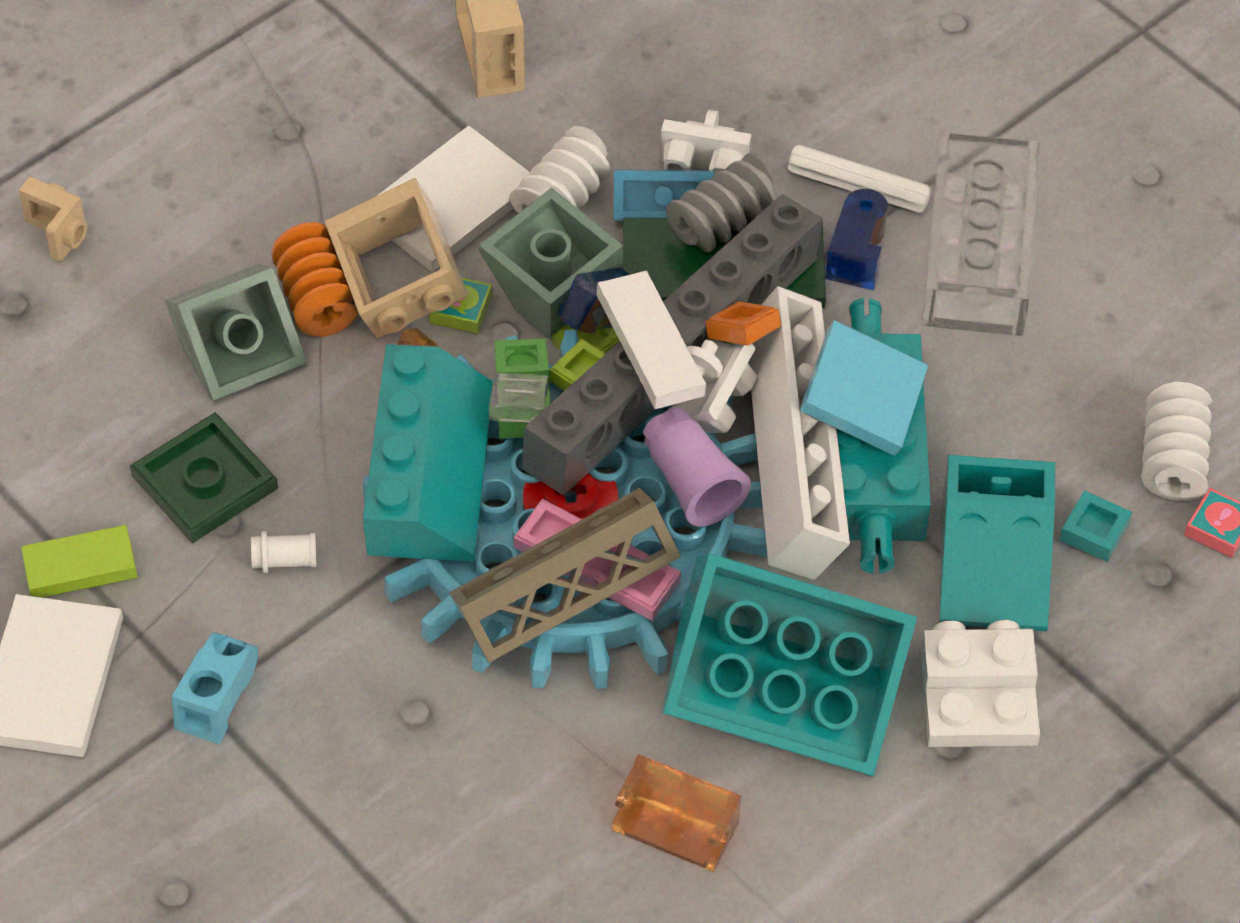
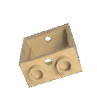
(493, 44)
(360, 231)

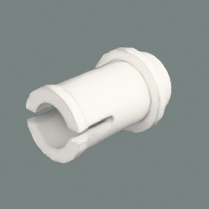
(283, 551)

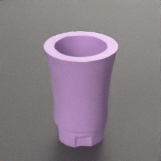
(695, 468)

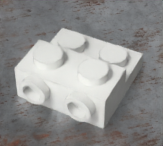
(980, 685)

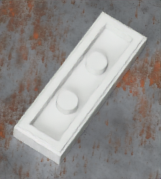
(651, 339)

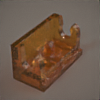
(676, 813)

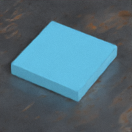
(864, 388)

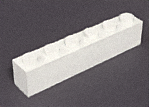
(794, 450)

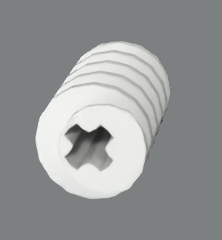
(570, 168)
(1177, 441)

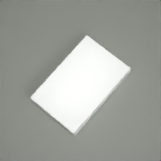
(468, 188)
(54, 672)

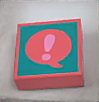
(1216, 523)

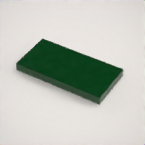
(655, 248)

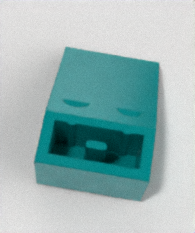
(997, 541)

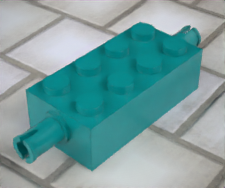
(885, 492)

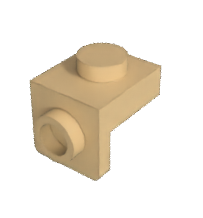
(56, 212)

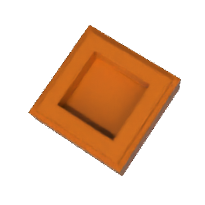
(743, 323)

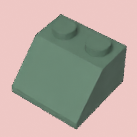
(542, 254)
(237, 330)

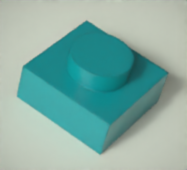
(1095, 526)

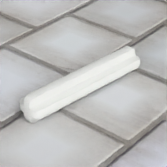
(856, 176)

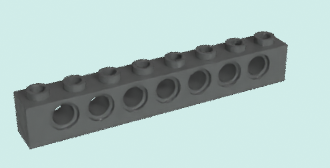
(609, 396)

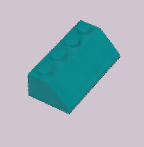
(427, 456)

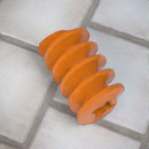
(313, 280)

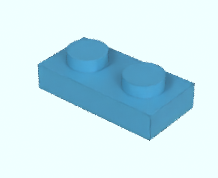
(648, 192)

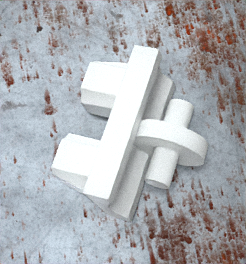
(701, 144)
(726, 375)

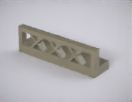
(557, 556)

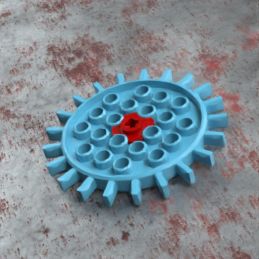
(607, 622)

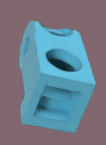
(213, 686)

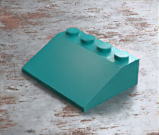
(787, 663)

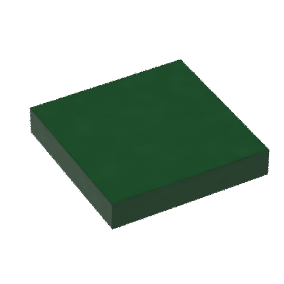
(203, 477)

